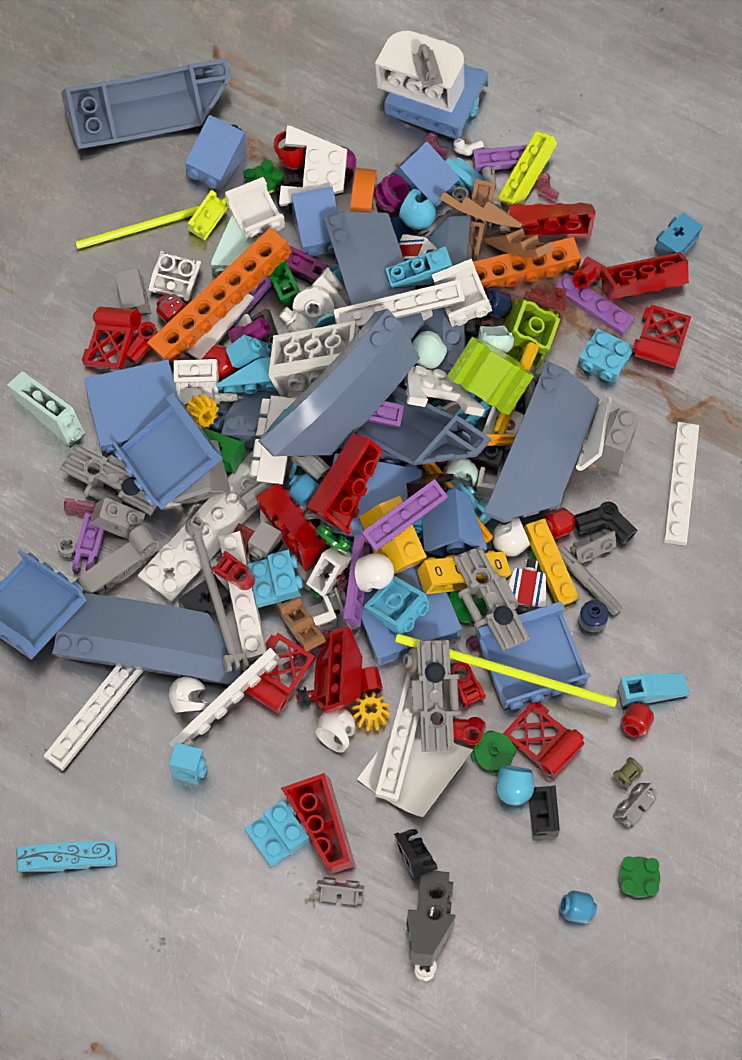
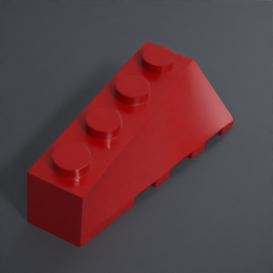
(554, 219)
(645, 276)
(345, 483)
(294, 529)
(321, 818)

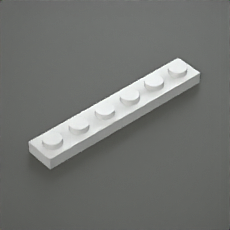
(404, 303)
(681, 484)
(244, 602)
(233, 694)
(91, 716)
(398, 747)

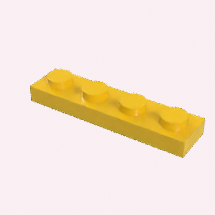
(551, 562)

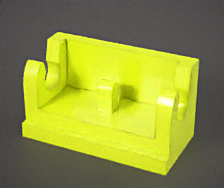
(207, 216)

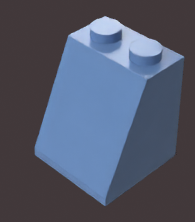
(216, 153)
(428, 173)
(308, 215)
(452, 527)

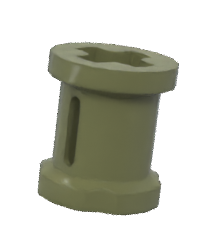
(628, 772)

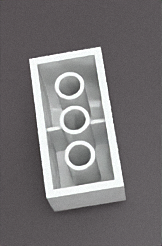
(399, 75)

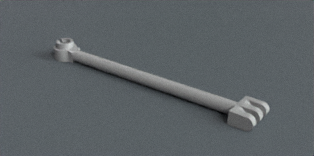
(232, 657)

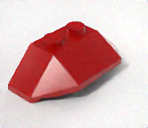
(338, 671)

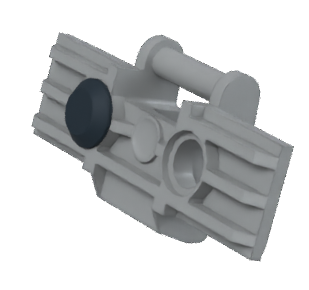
(111, 473)
(497, 595)
(428, 698)

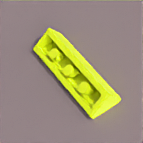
(527, 169)

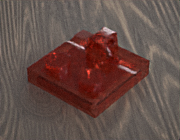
(556, 300)

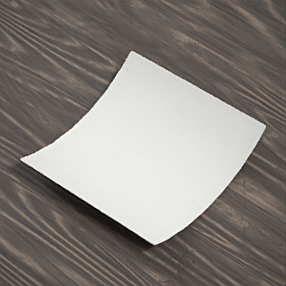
(424, 776)

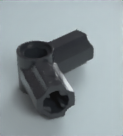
(595, 519)

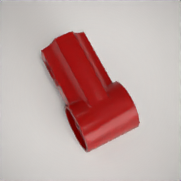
(587, 273)
(138, 345)
(462, 728)

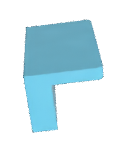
(466, 174)

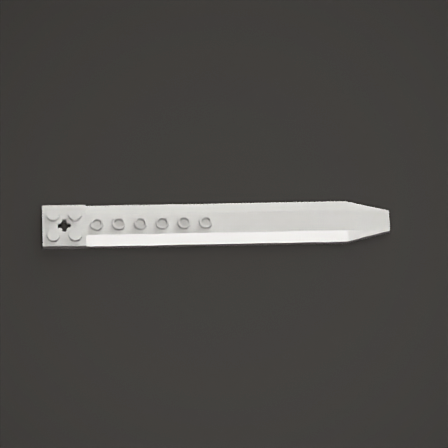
(220, 518)

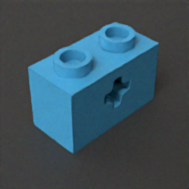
(679, 236)

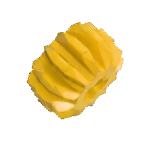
(203, 410)
(370, 704)

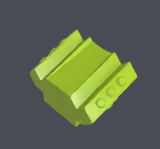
(533, 324)
(491, 375)

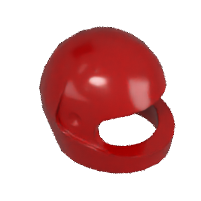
(290, 156)
(225, 367)

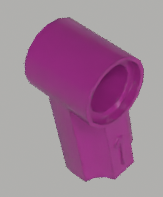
(257, 329)

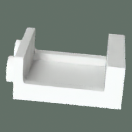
(254, 209)
(476, 301)

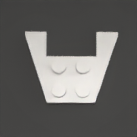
(323, 164)
(436, 384)

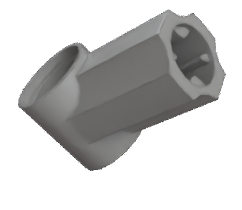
(312, 465)
(248, 496)

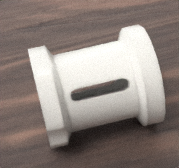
(423, 975)

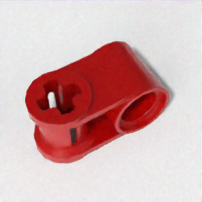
(232, 569)
(468, 688)

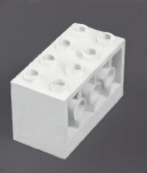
(303, 356)

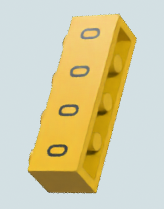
(444, 576)

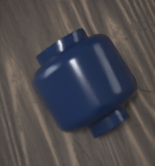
(500, 302)
(593, 616)

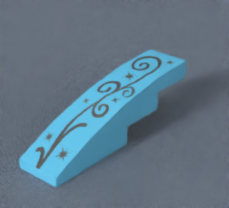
(64, 856)

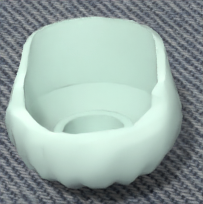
(497, 336)
(430, 349)
(463, 471)

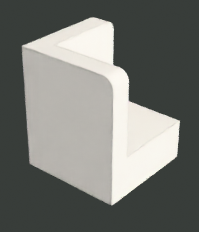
(485, 484)
(323, 614)

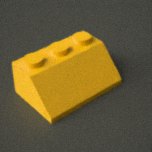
(405, 549)

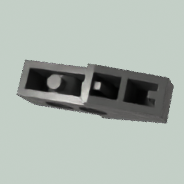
(428, 935)

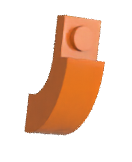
(363, 190)

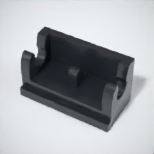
(416, 485)
(544, 812)
(415, 853)

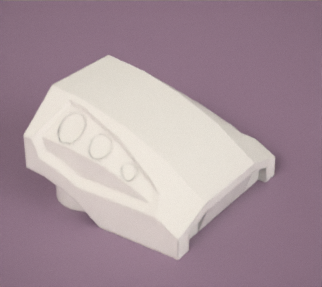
(174, 275)

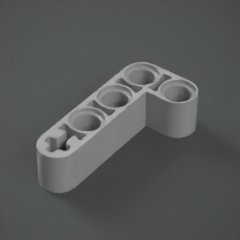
(121, 563)

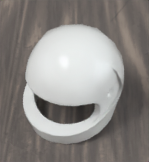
(510, 538)
(373, 572)
(185, 695)
(338, 723)

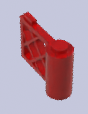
(110, 321)
(659, 348)
(272, 691)
(559, 748)

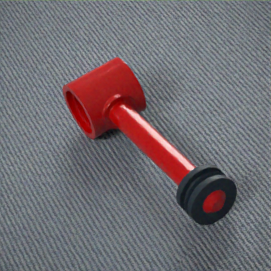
(370, 683)

